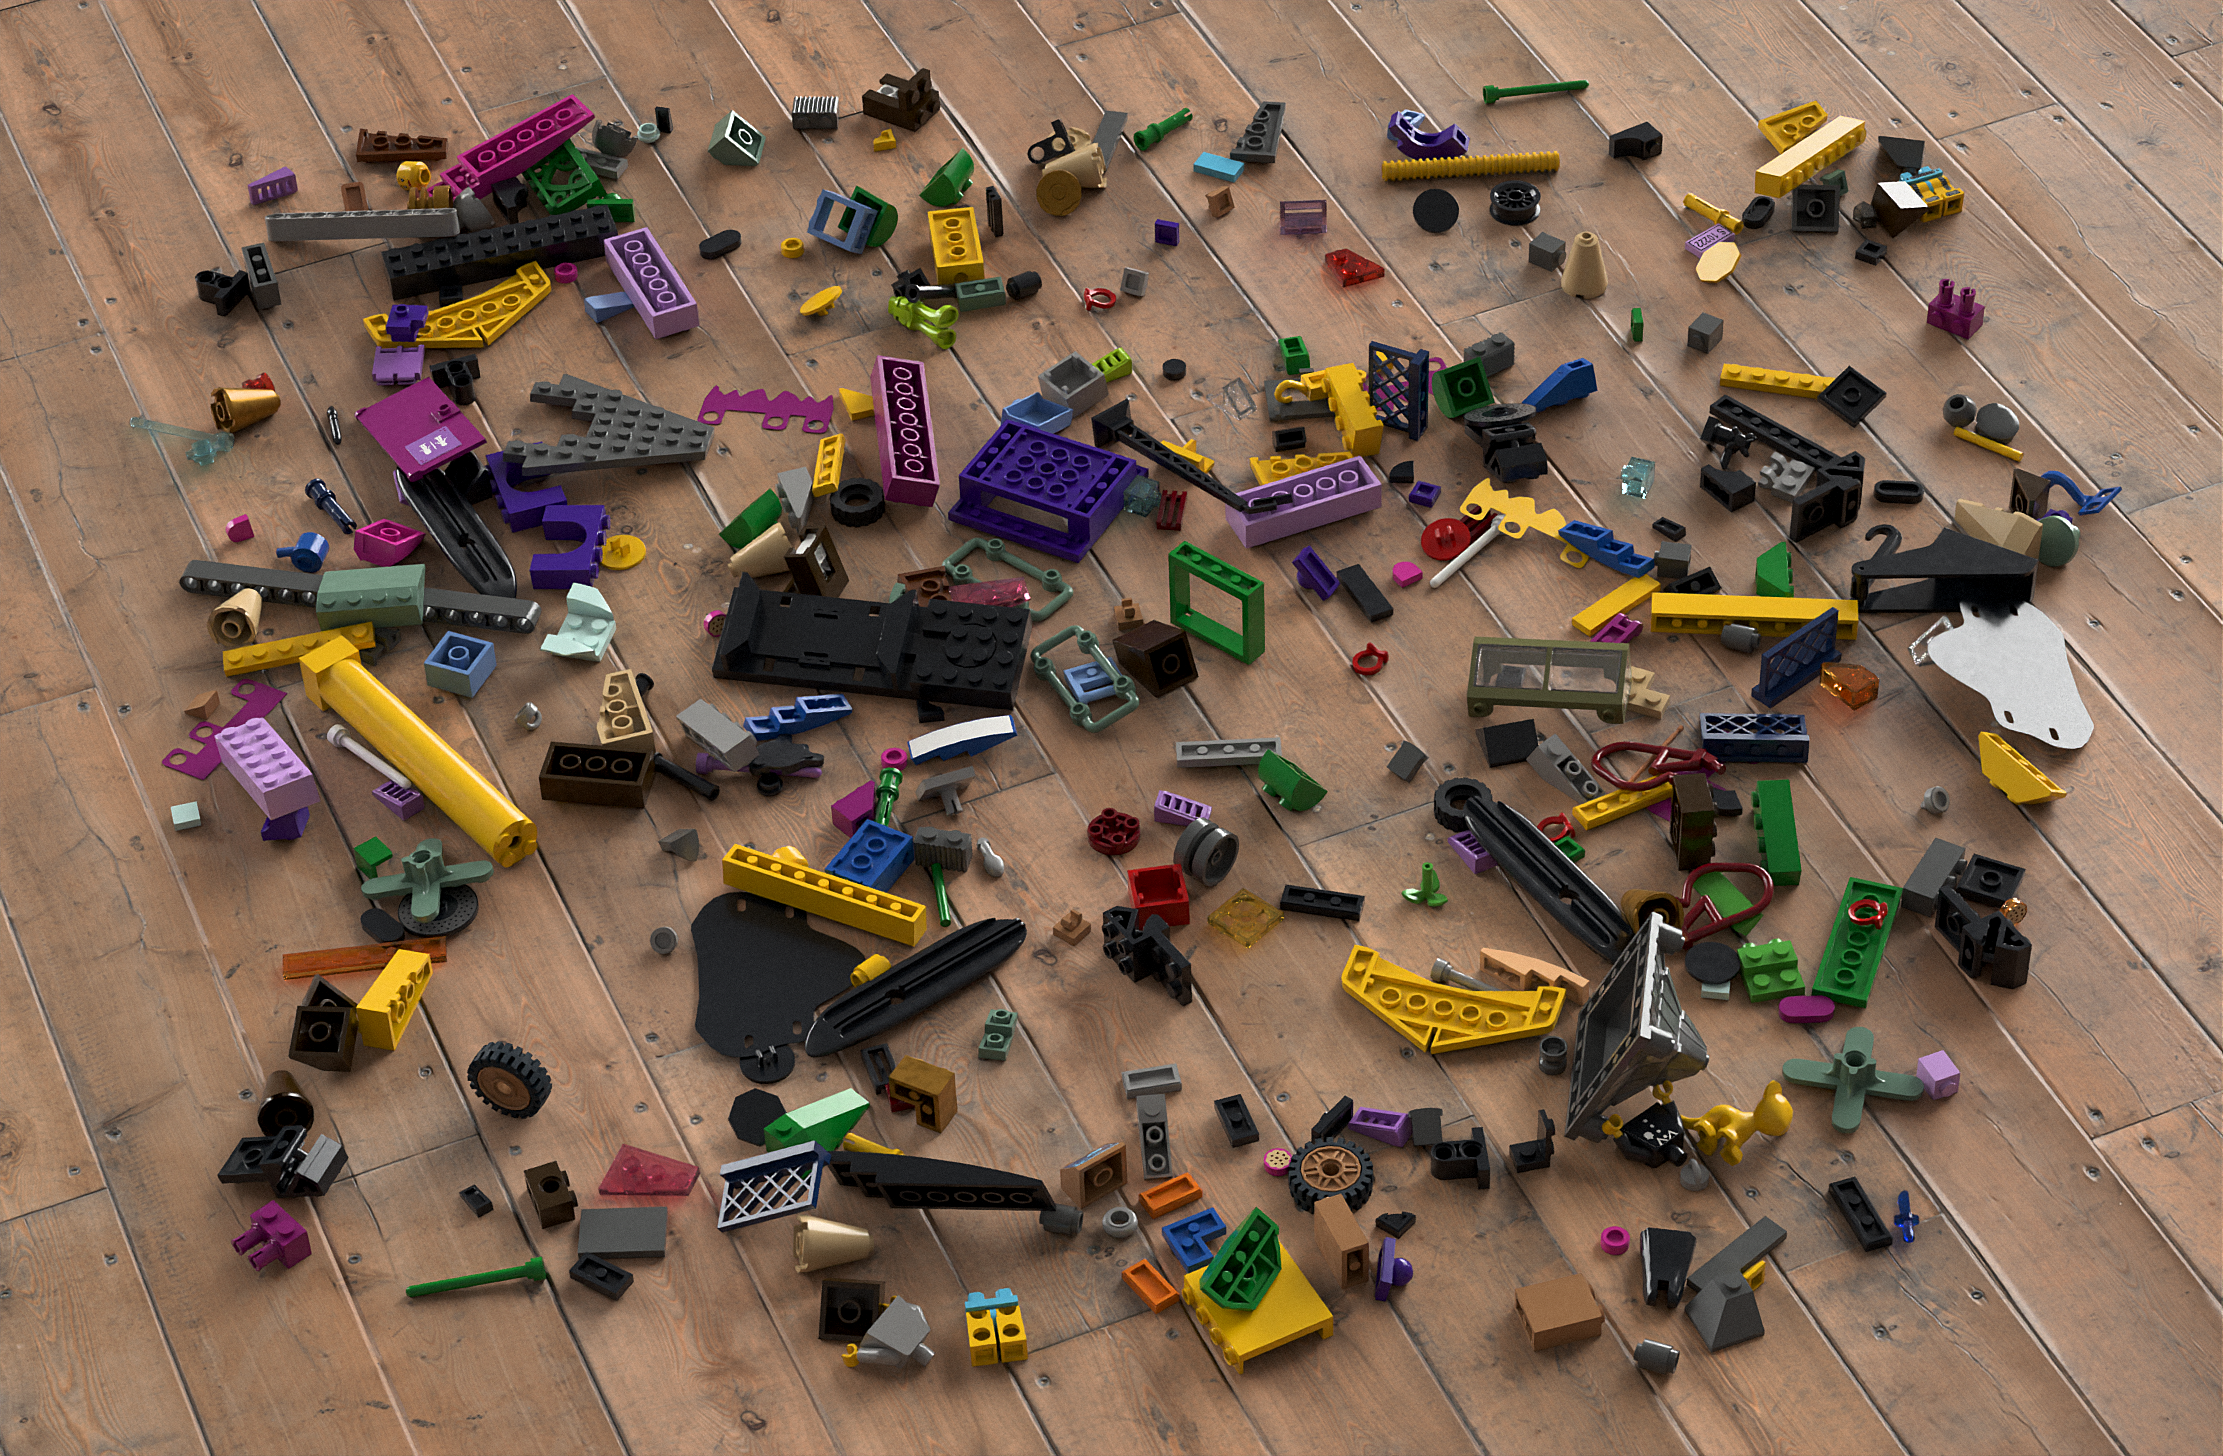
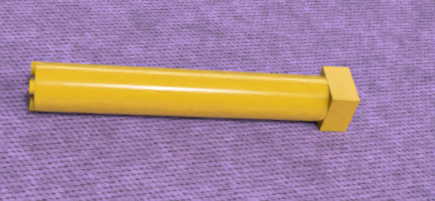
(339, 681)

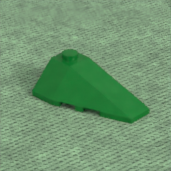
(820, 1121)

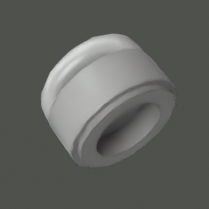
(525, 714)
(1936, 800)
(664, 940)
(1694, 1176)

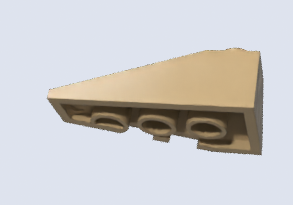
(2000, 528)
(623, 715)

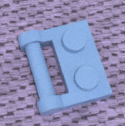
(1089, 677)

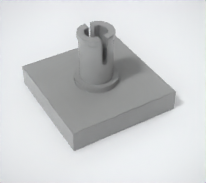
(946, 786)

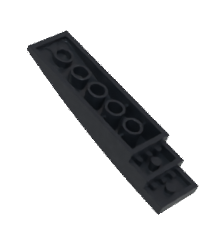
(937, 1183)

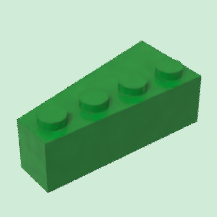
(1776, 831)

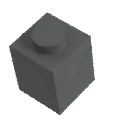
(1547, 251)
(1705, 333)
(1673, 560)

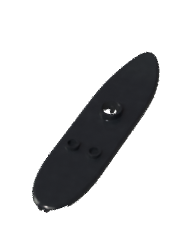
(456, 525)
(1549, 876)
(917, 981)

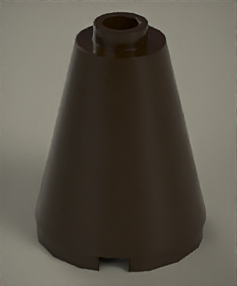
(283, 1105)

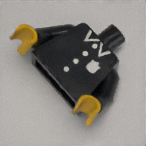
(1653, 1134)

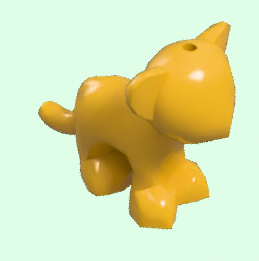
(1771, 1117)

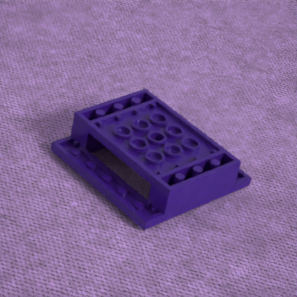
(1014, 464)

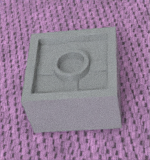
(1073, 384)

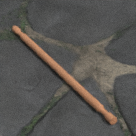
(1653, 756)

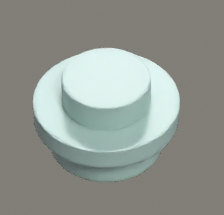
(648, 133)

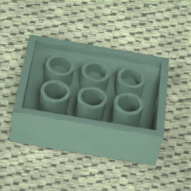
(378, 595)

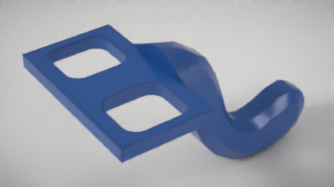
(2085, 501)

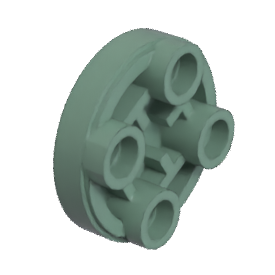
(2058, 541)

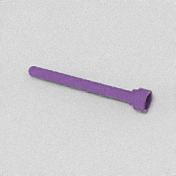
(707, 764)

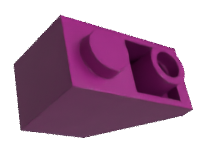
(855, 809)

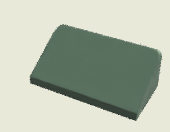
(980, 294)

